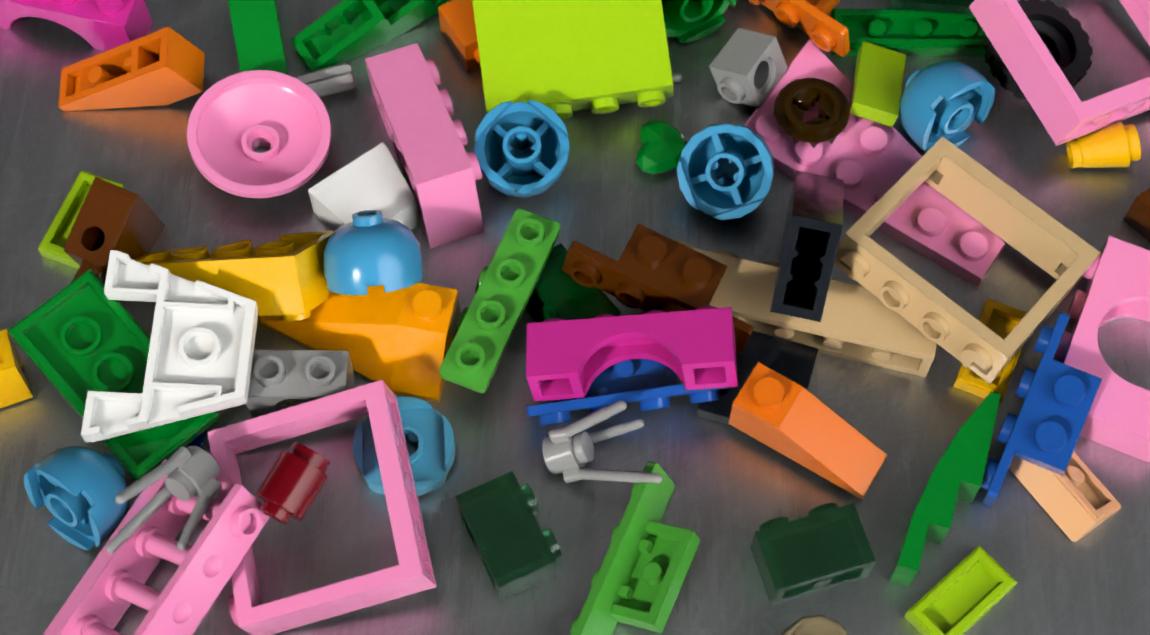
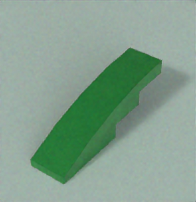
(358, 28)
(257, 35)
(954, 478)

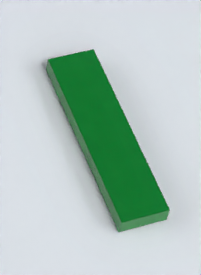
(913, 32)

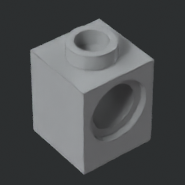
(748, 67)

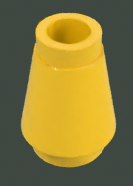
(1105, 148)

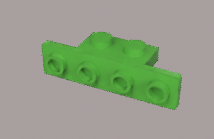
(499, 301)
(641, 565)

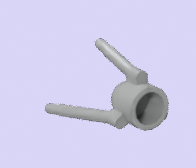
(569, 449)
(190, 475)

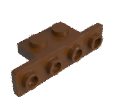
(653, 276)

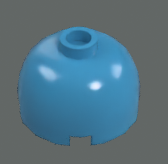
(944, 103)
(522, 148)
(725, 170)
(371, 254)
(80, 493)

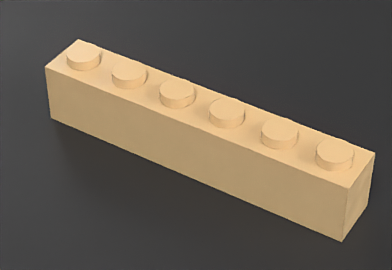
(852, 323)

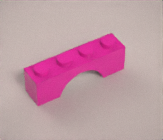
(99, 22)
(570, 354)

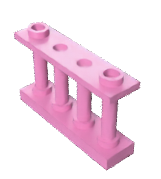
(204, 569)

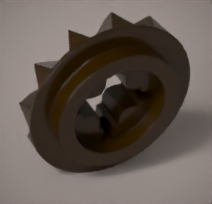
(803, 95)

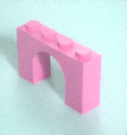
(1115, 290)

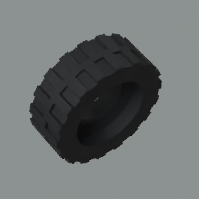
(1061, 35)

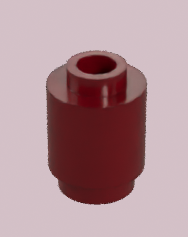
(293, 483)

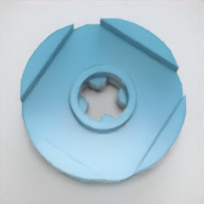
(424, 428)

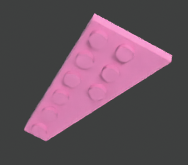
(870, 162)

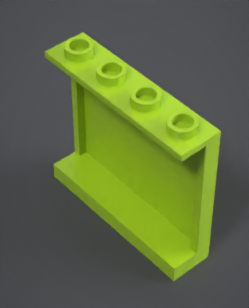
(573, 53)

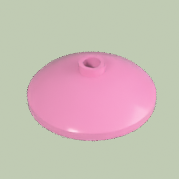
(256, 112)

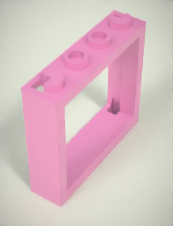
(1044, 81)
(415, 565)

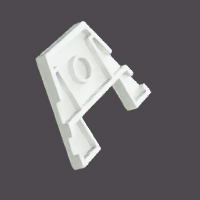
(195, 355)

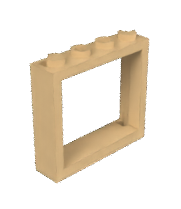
(999, 210)

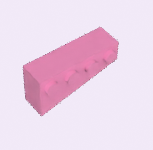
(428, 143)

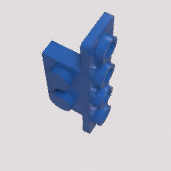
(628, 381)
(1049, 417)

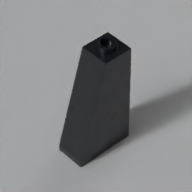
(809, 246)

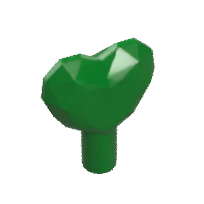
(660, 147)

